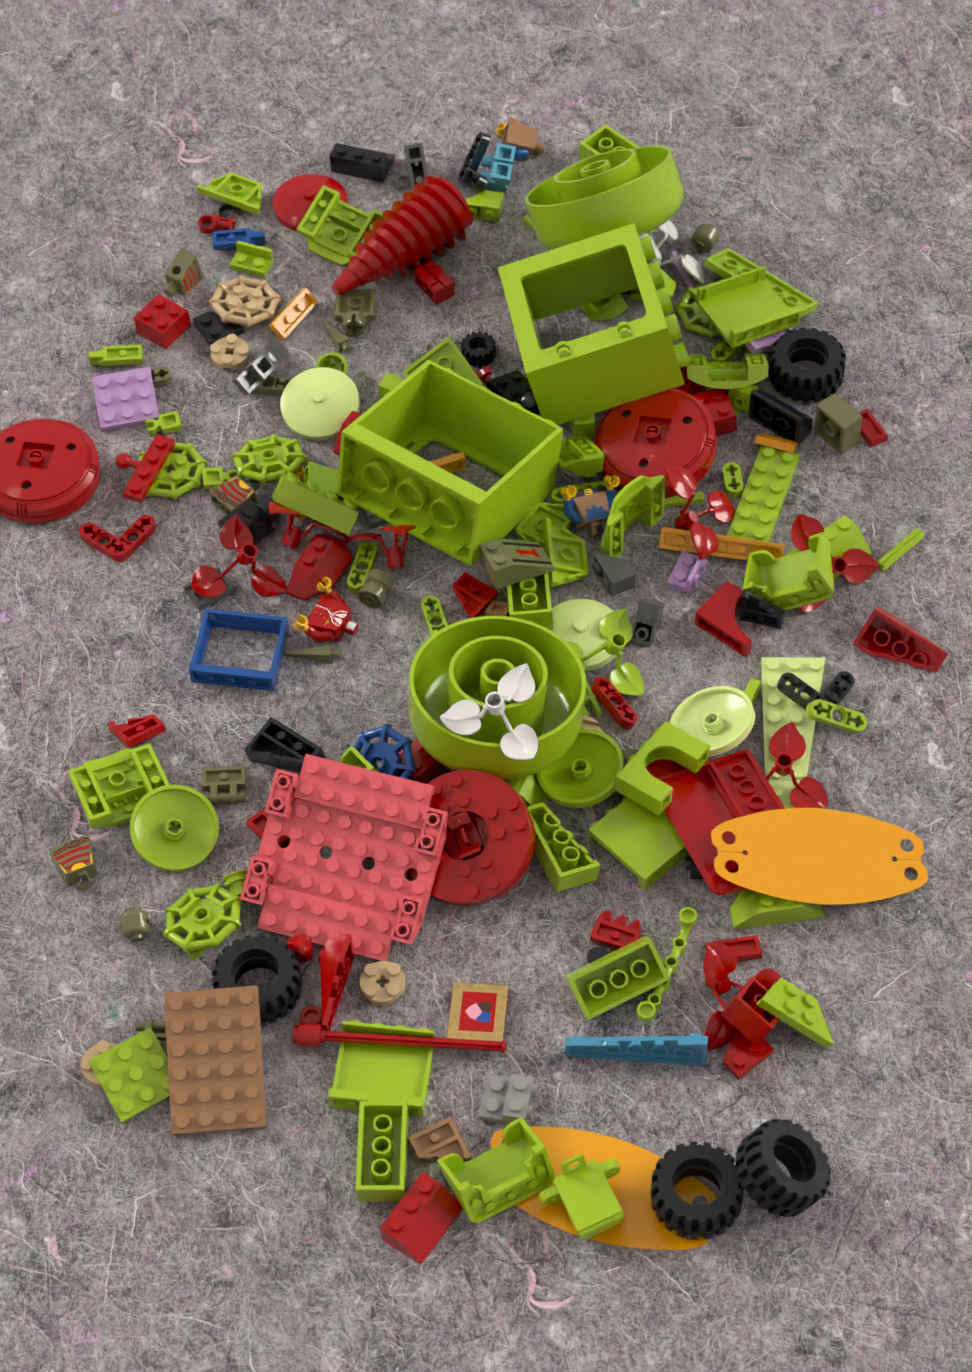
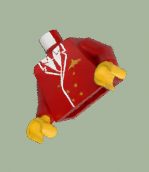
(329, 617)

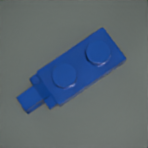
(228, 238)

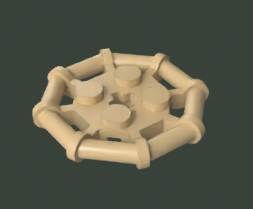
(241, 312)

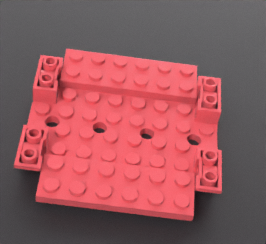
(359, 818)

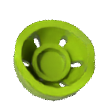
(325, 361)

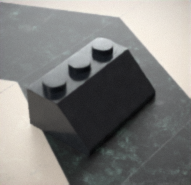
(360, 162)
(779, 416)

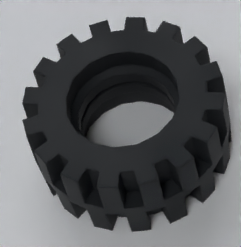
(479, 340)

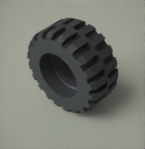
(807, 346)
(261, 953)
(767, 1181)
(689, 1218)

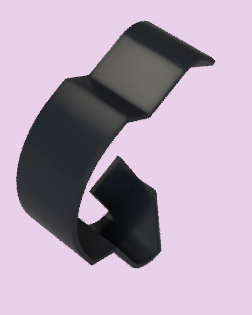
(228, 207)

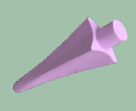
(679, 269)

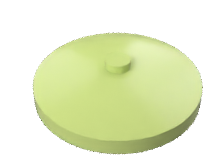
(318, 403)
(578, 623)
(717, 717)

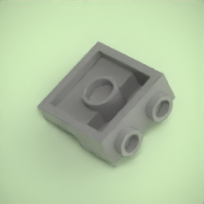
(508, 1098)

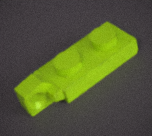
(117, 355)

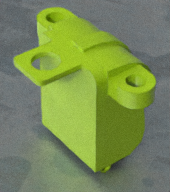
(586, 1195)

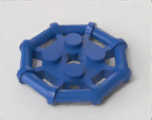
(387, 753)

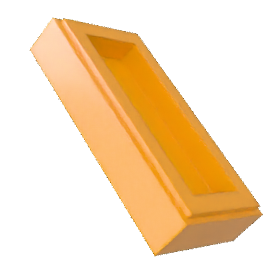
(776, 442)

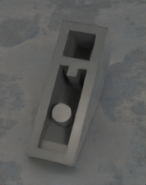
(415, 163)

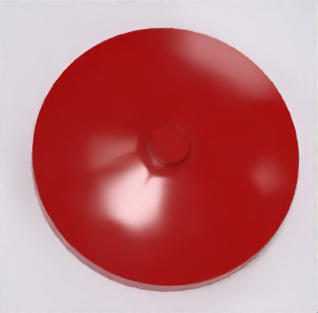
(297, 194)

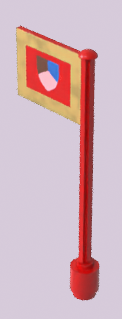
(474, 1024)

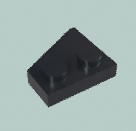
(213, 328)
(760, 611)

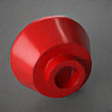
(302, 947)

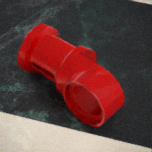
(217, 223)

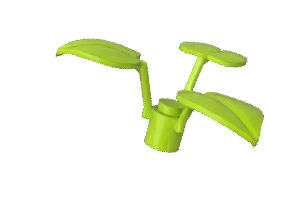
(618, 631)

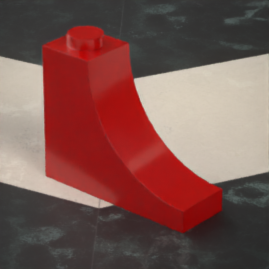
(719, 619)

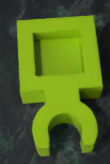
(166, 423)
(214, 476)

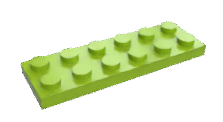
(729, 263)
(764, 494)

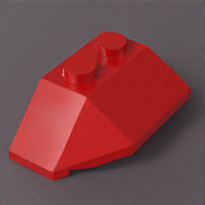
(322, 558)

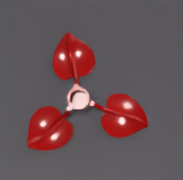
(293, 533)
(238, 536)
(703, 537)
(395, 555)
(854, 565)
(787, 747)
(718, 963)

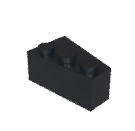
(281, 747)

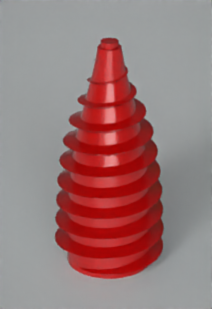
(407, 233)

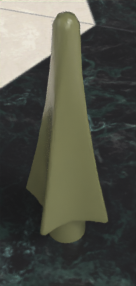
(339, 339)
(321, 653)

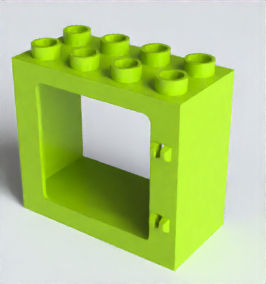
(607, 365)
(449, 513)

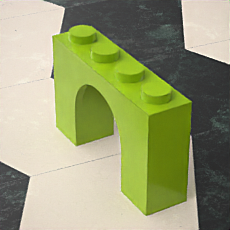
(665, 743)

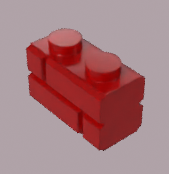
(434, 282)

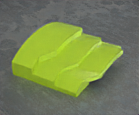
(335, 227)
(728, 374)
(639, 500)
(115, 784)

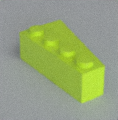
(559, 854)

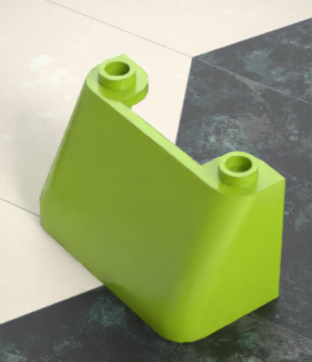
(792, 578)
(501, 1174)

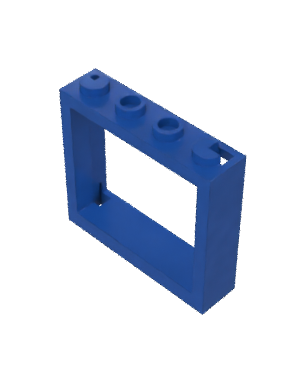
(236, 676)

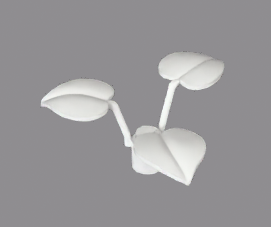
(690, 264)
(515, 685)

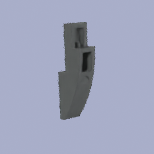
(261, 366)

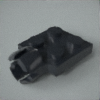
(515, 388)
(255, 517)

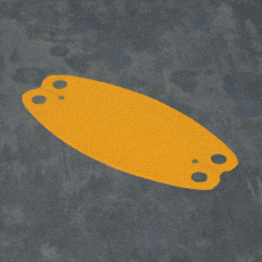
(819, 856)
(630, 1187)

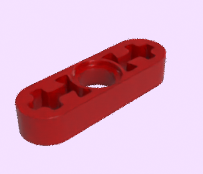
(623, 713)

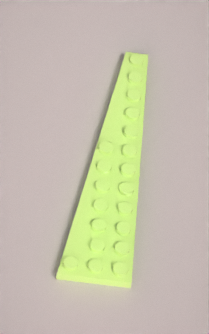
(781, 710)

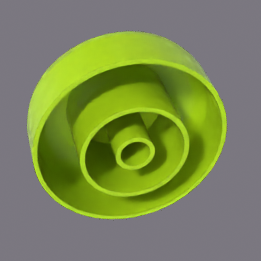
(606, 194)
(467, 664)

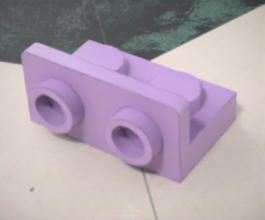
(687, 572)

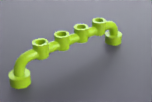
(647, 1010)

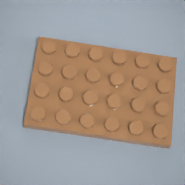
(215, 1060)

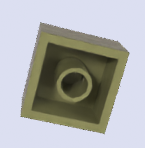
(838, 423)

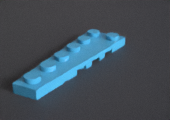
(655, 1049)

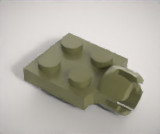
(355, 310)

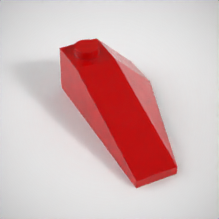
(895, 640)
(335, 968)

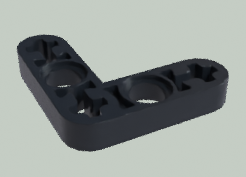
(468, 174)
(804, 687)

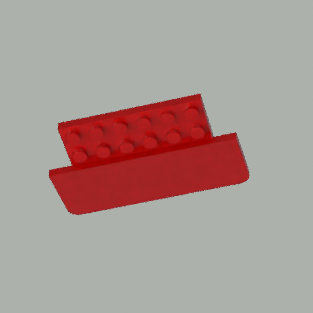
(713, 795)

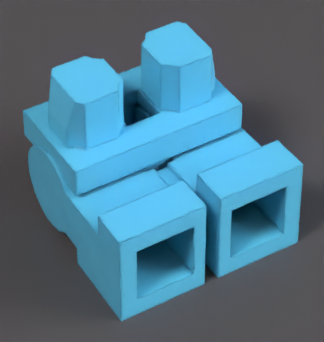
(500, 165)

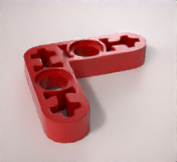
(120, 543)

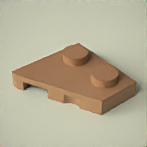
(438, 1142)

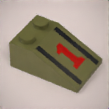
(513, 561)

